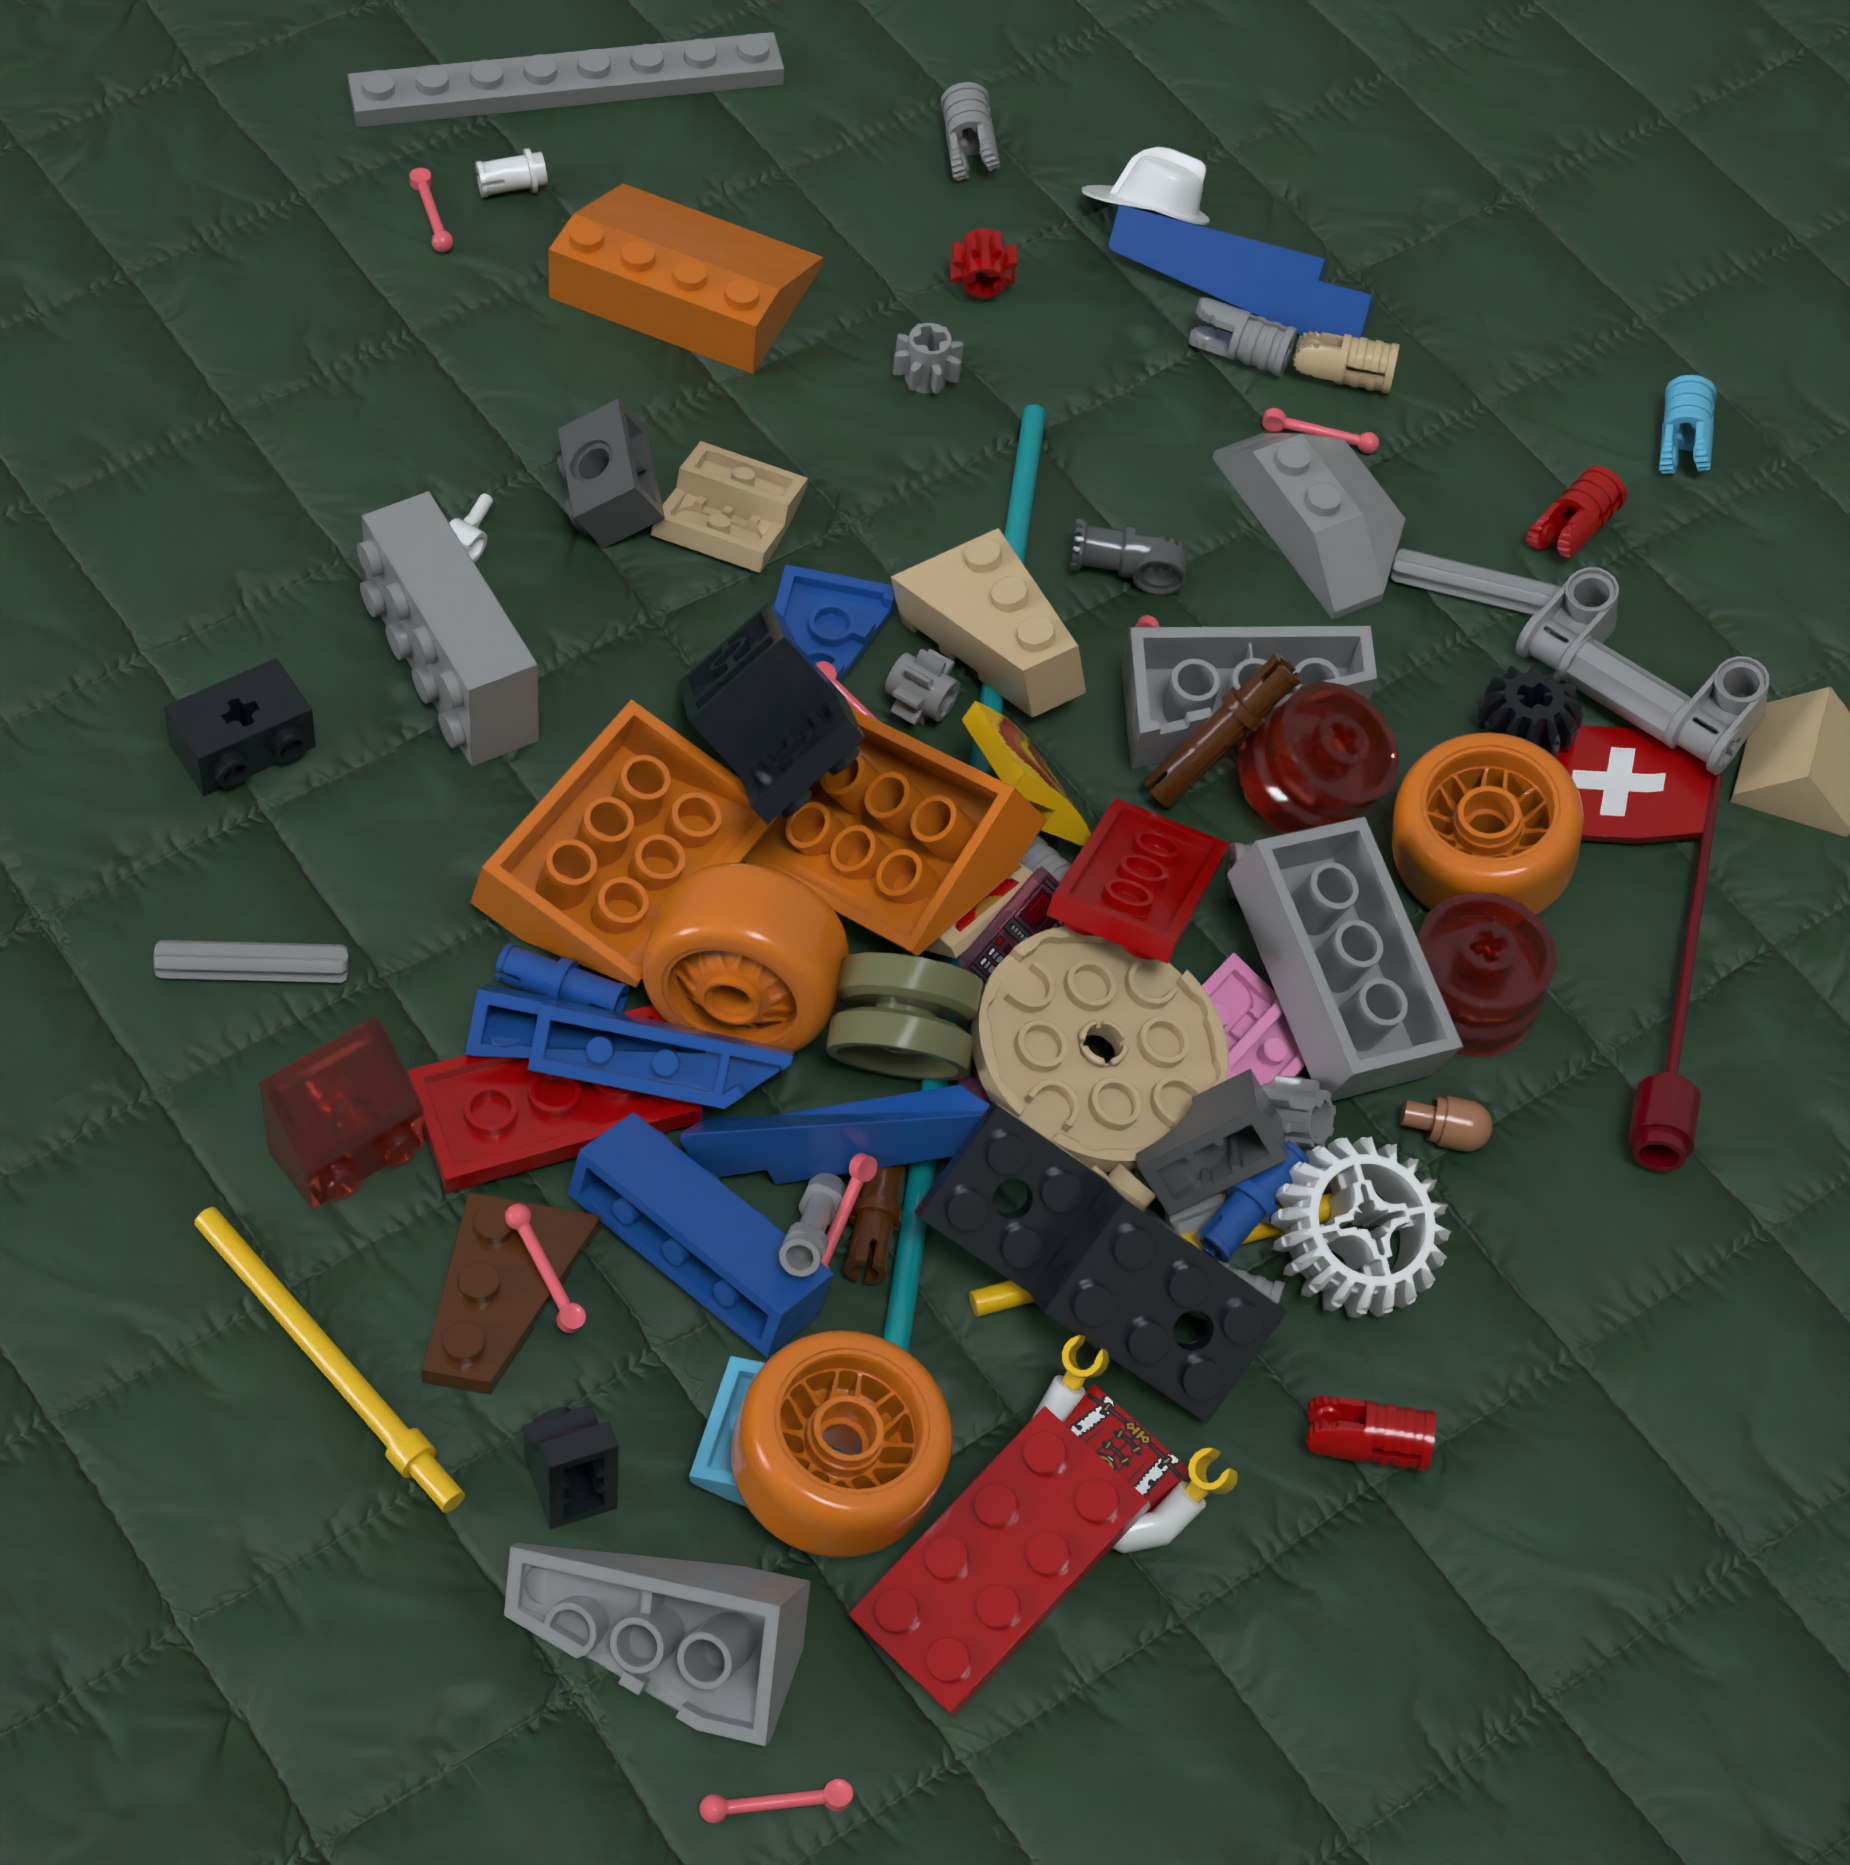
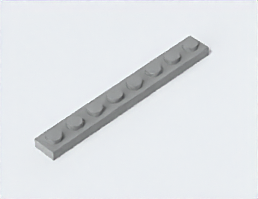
(565, 79)

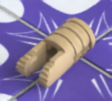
(1347, 360)

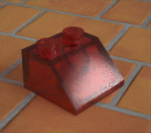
(342, 1114)

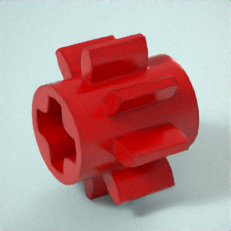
(983, 263)

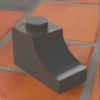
(1217, 1144)

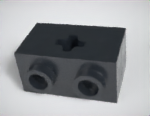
(240, 727)

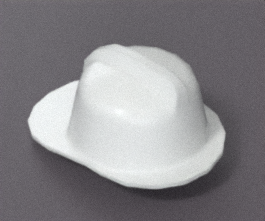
(1159, 182)

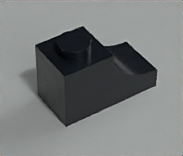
(572, 1464)

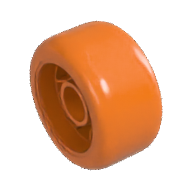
(1487, 820)
(745, 955)
(849, 1396)

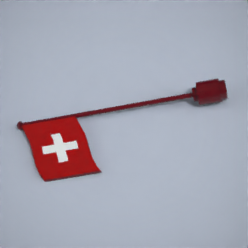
(1647, 794)

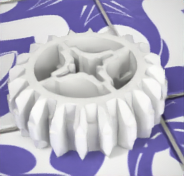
(1354, 1177)

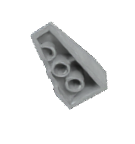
(685, 1631)

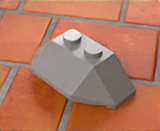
(1319, 512)

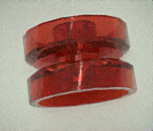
(1318, 759)
(1490, 967)

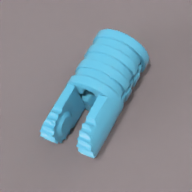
(1688, 422)

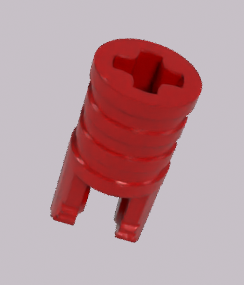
(1579, 512)
(1371, 1432)

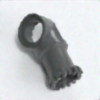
(1130, 556)

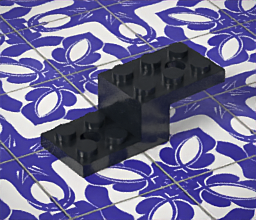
(771, 714)
(1100, 1262)

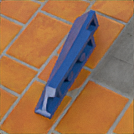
(1243, 272)
(619, 1048)
(827, 1138)

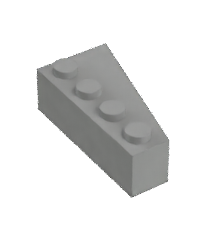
(1181, 673)

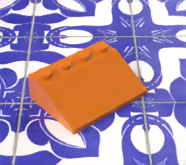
(679, 275)
(902, 837)
(614, 842)

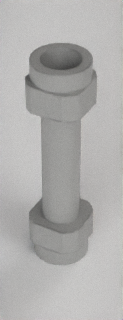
(807, 1239)

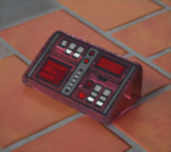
(1016, 921)

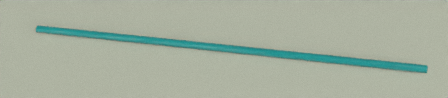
(921, 1174)

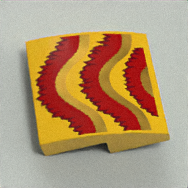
(1023, 768)

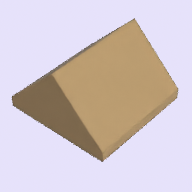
(1800, 762)

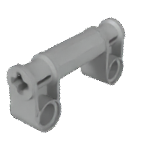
(1572, 640)

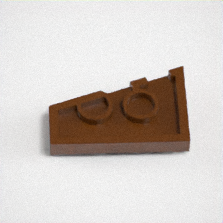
(497, 1290)

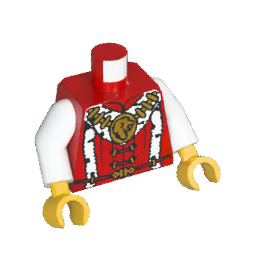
(1133, 1454)

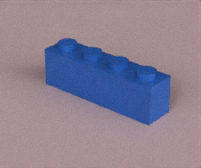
(696, 1233)

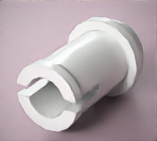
(512, 173)

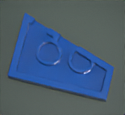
(833, 614)

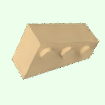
(995, 620)

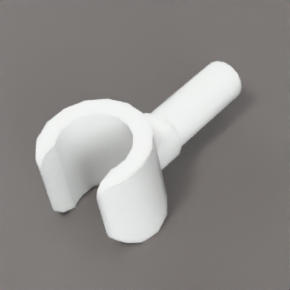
(468, 529)

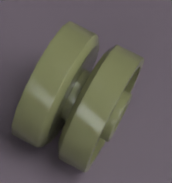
(905, 1016)

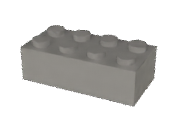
(449, 629)
(1343, 958)

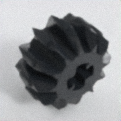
(1532, 709)

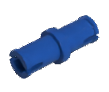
(558, 979)
(1246, 1207)

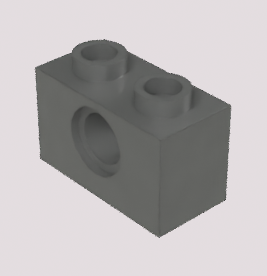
(609, 474)

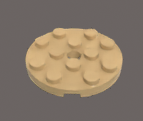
(1078, 986)

